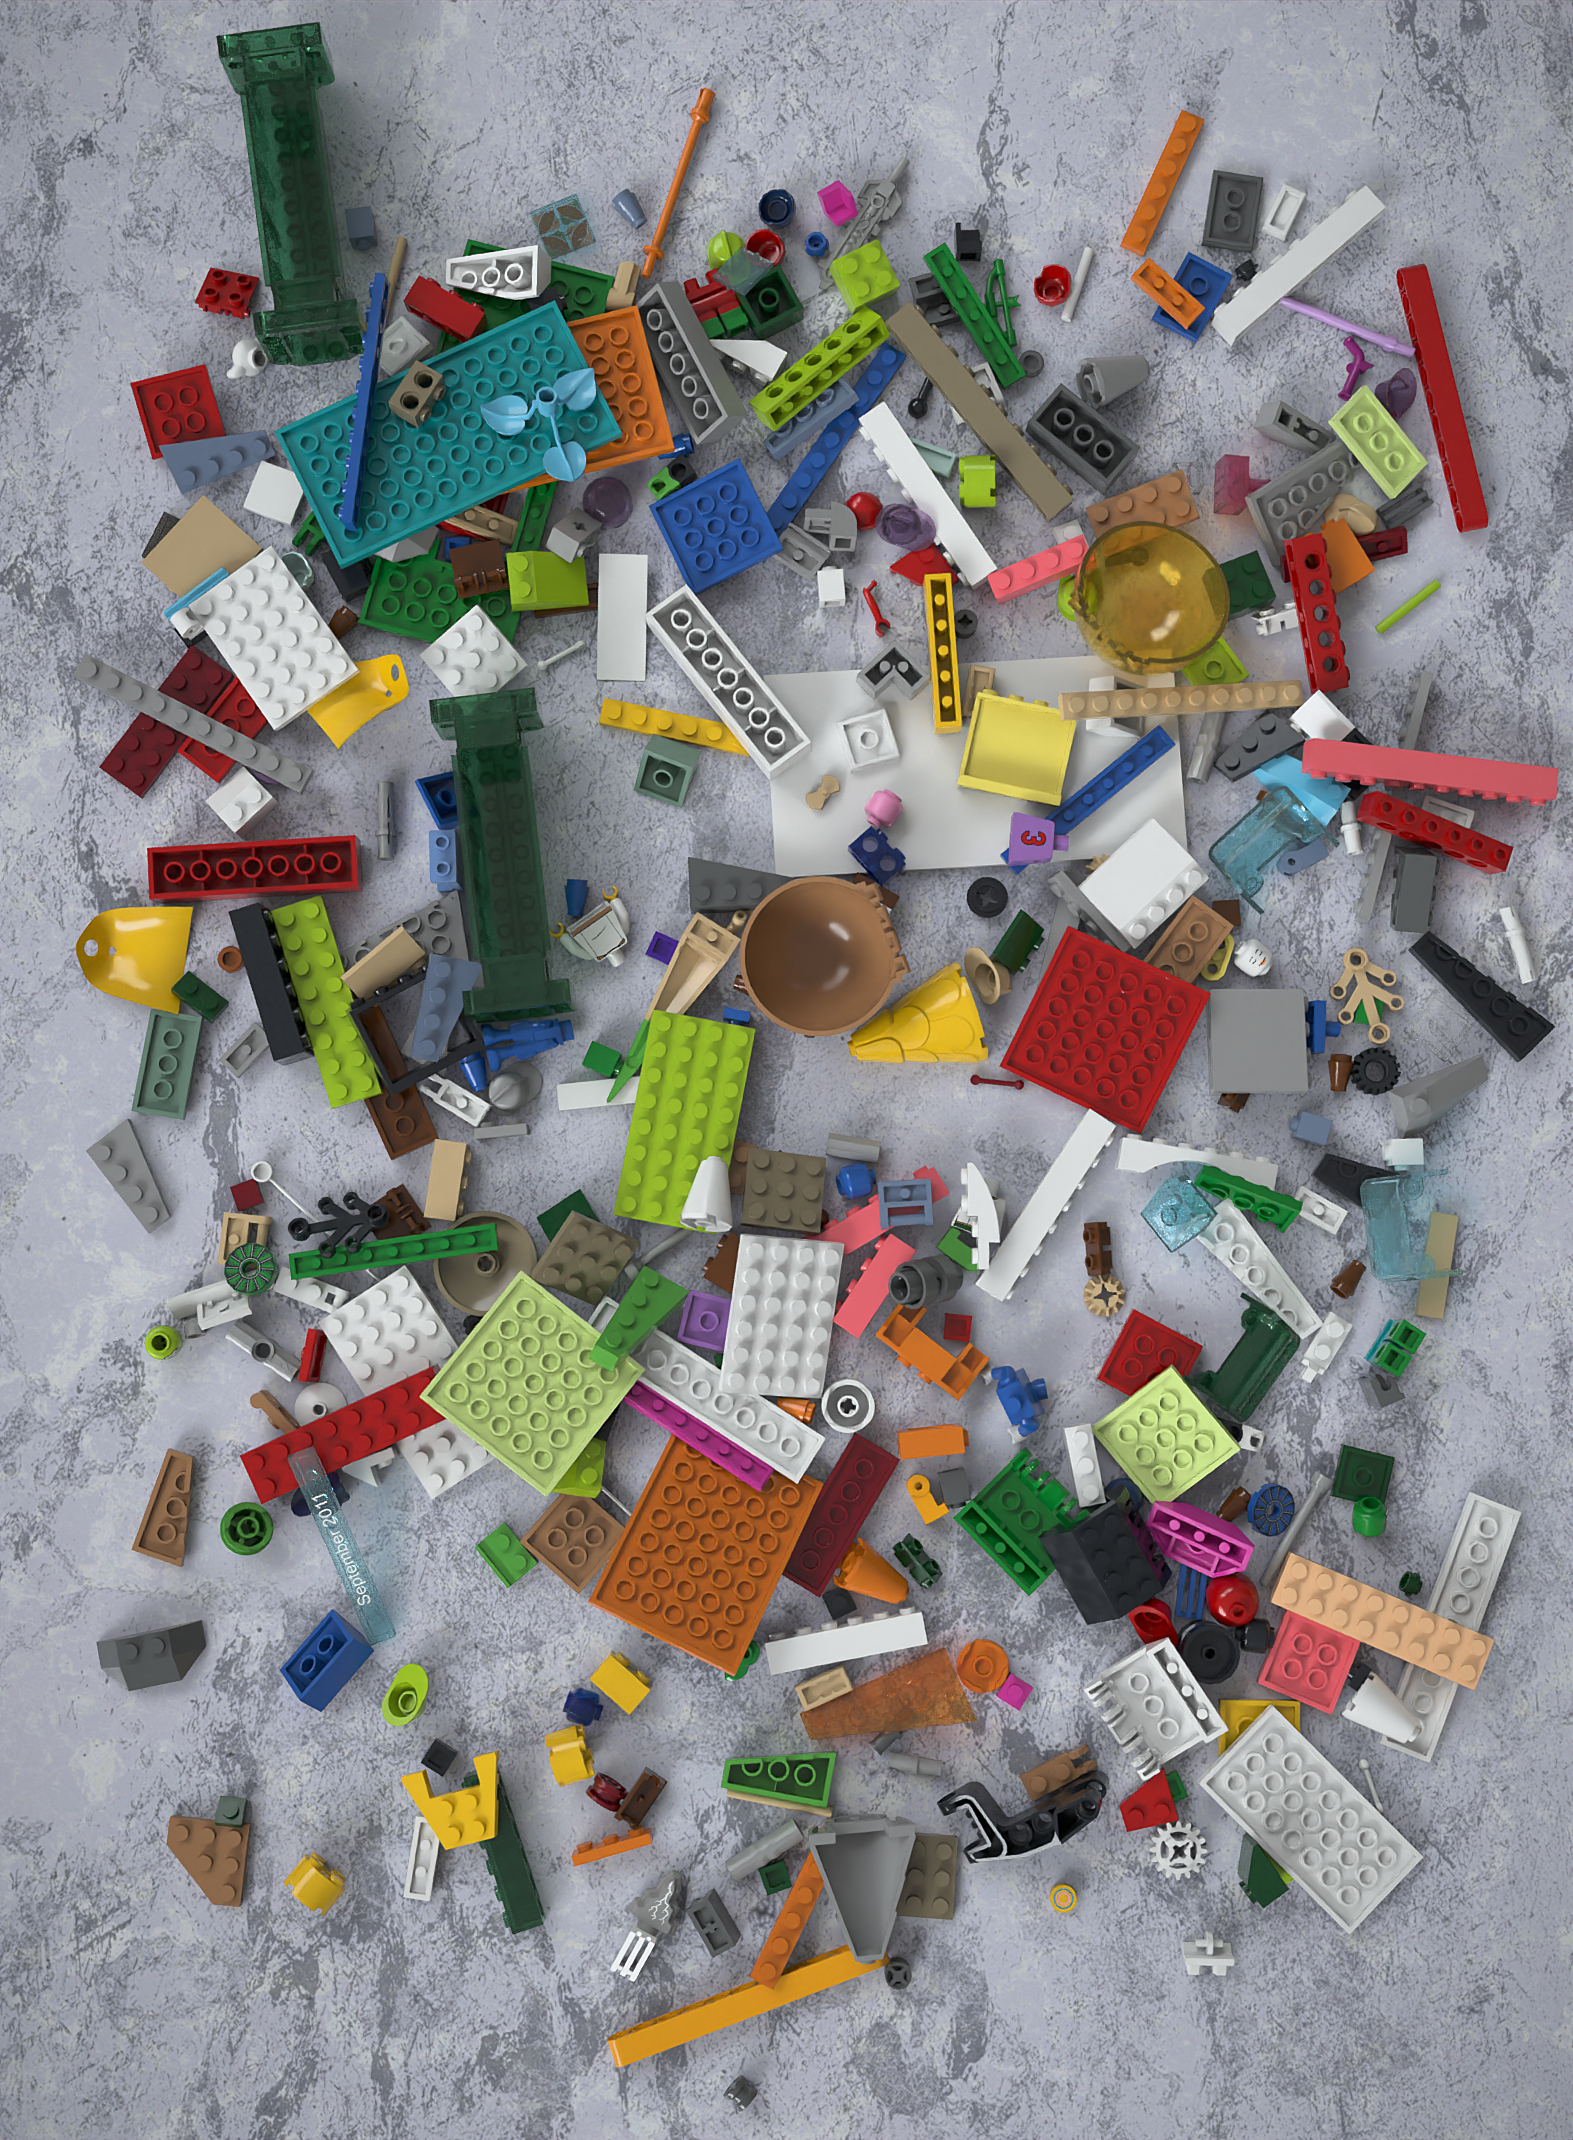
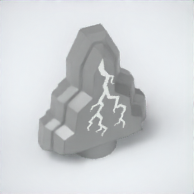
(659, 1906)

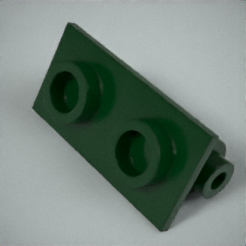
(911, 1551)

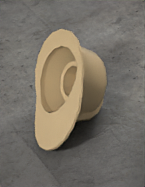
(1358, 515)
(987, 976)

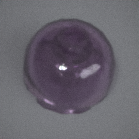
(608, 501)

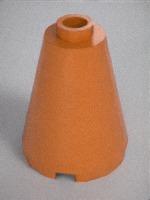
(870, 1574)

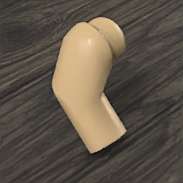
(736, 923)

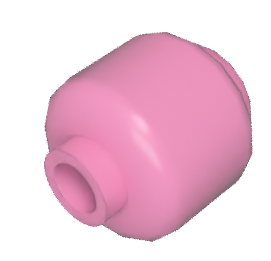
(883, 809)

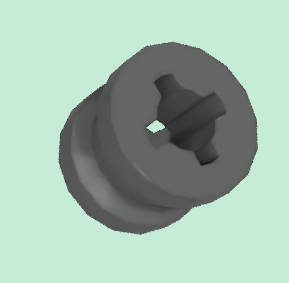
(963, 629)
(897, 1978)
(740, 2093)

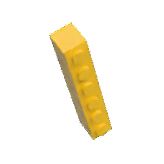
(942, 653)

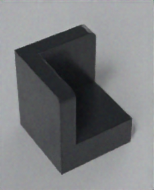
(967, 244)

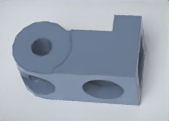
(1296, 861)

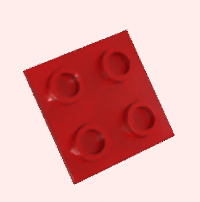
(227, 292)

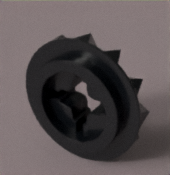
(998, 892)

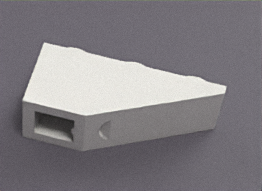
(752, 357)

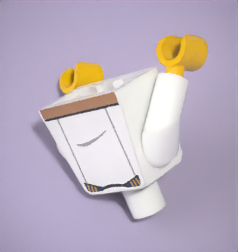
(598, 932)

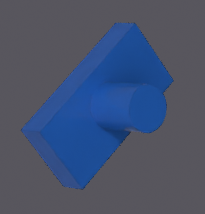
(1319, 1026)

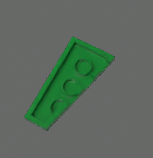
(1246, 1195)

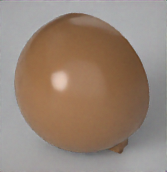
(821, 955)

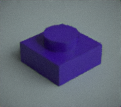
(662, 948)

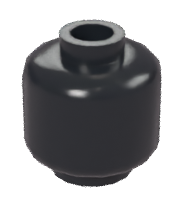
(1255, 1636)

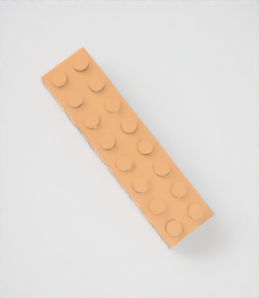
(1381, 1620)

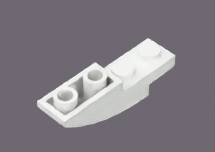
(979, 1204)

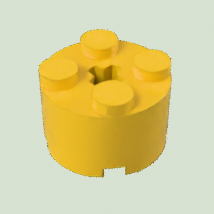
(569, 1755)
(315, 1883)

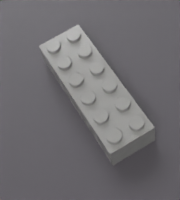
(689, 364)

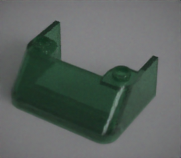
(1251, 1364)

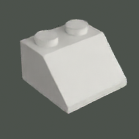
(1320, 720)
(1120, 727)
(242, 802)

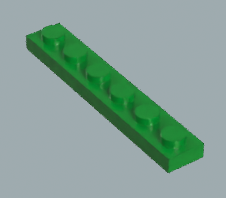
(974, 315)

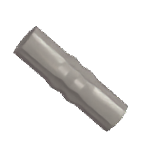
(1206, 747)
(764, 1850)

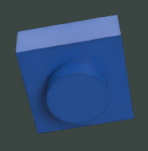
(736, 1016)

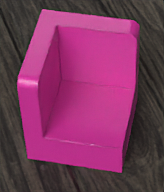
(837, 203)

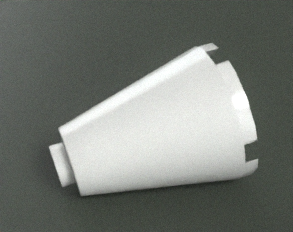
(709, 1198)
(1381, 1711)

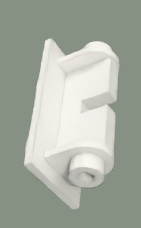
(1270, 618)

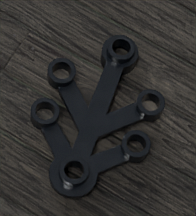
(343, 1223)

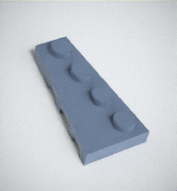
(811, 418)
(212, 458)
(441, 1003)

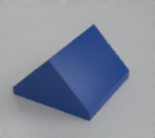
(440, 799)

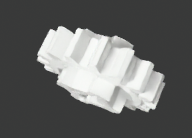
(1169, 1856)

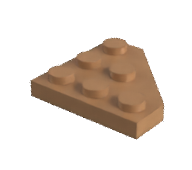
(212, 1856)

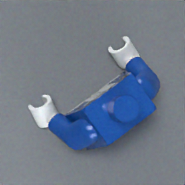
(1016, 1398)

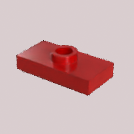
(312, 1355)

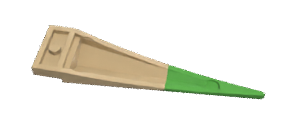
(695, 963)

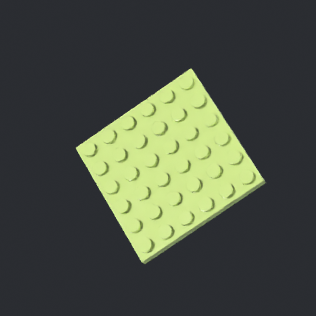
(529, 1385)

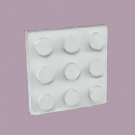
(474, 656)

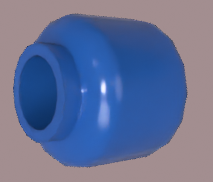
(855, 1181)

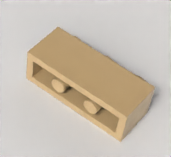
(448, 1180)

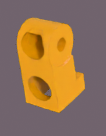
(918, 1488)

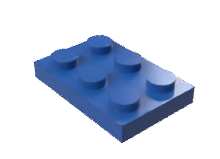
(1205, 284)

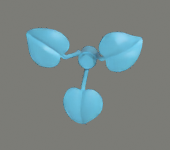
(575, 390)

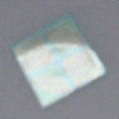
(562, 226)

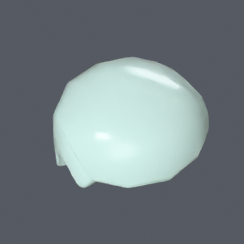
(300, 568)

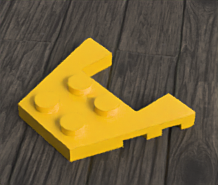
(463, 1814)

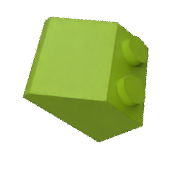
(585, 1473)

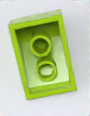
(546, 581)

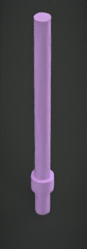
(1389, 343)

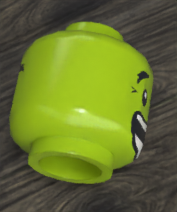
(155, 1346)

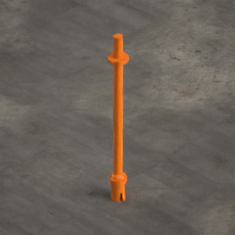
(699, 115)

